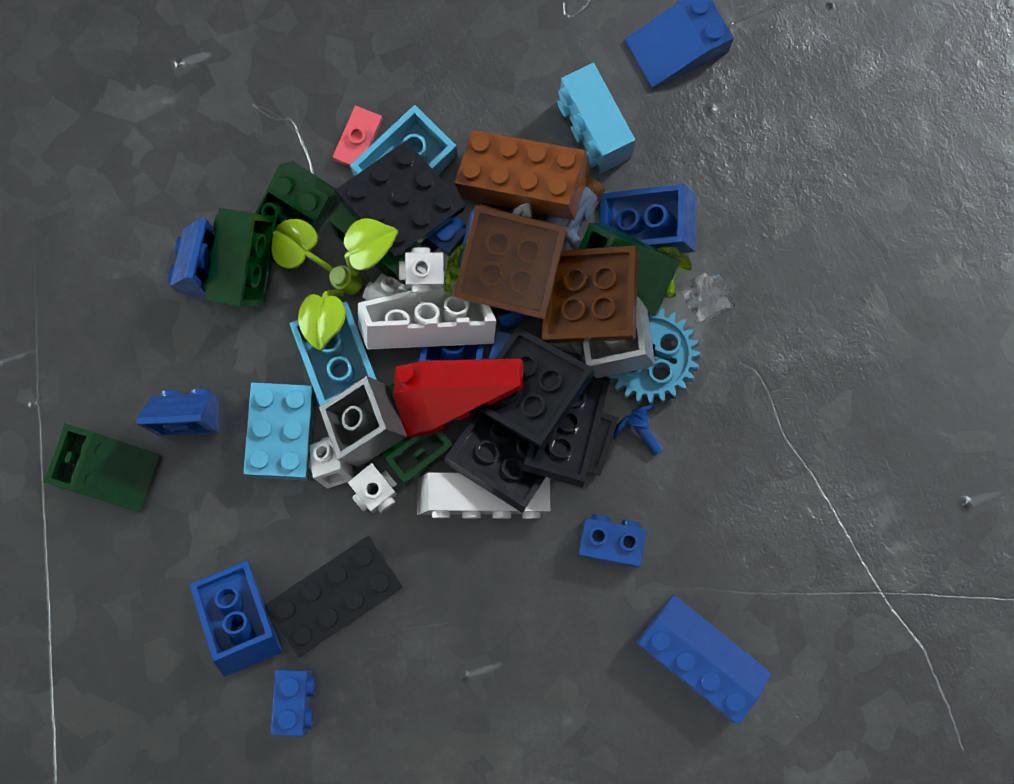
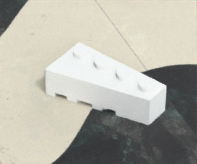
(424, 320)
(455, 494)

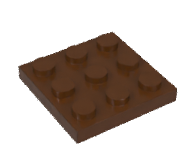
(510, 262)
(593, 296)

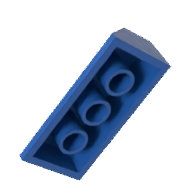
(705, 659)

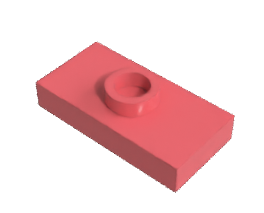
(357, 135)

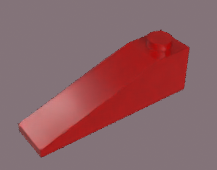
(442, 390)

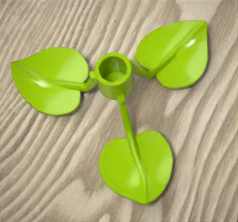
(366, 245)

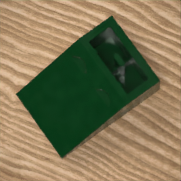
(297, 195)
(654, 266)
(416, 454)
(102, 467)

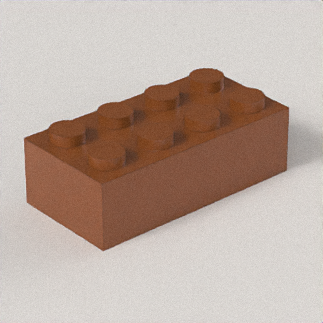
(523, 171)

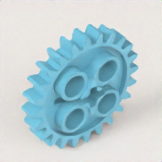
(643, 382)

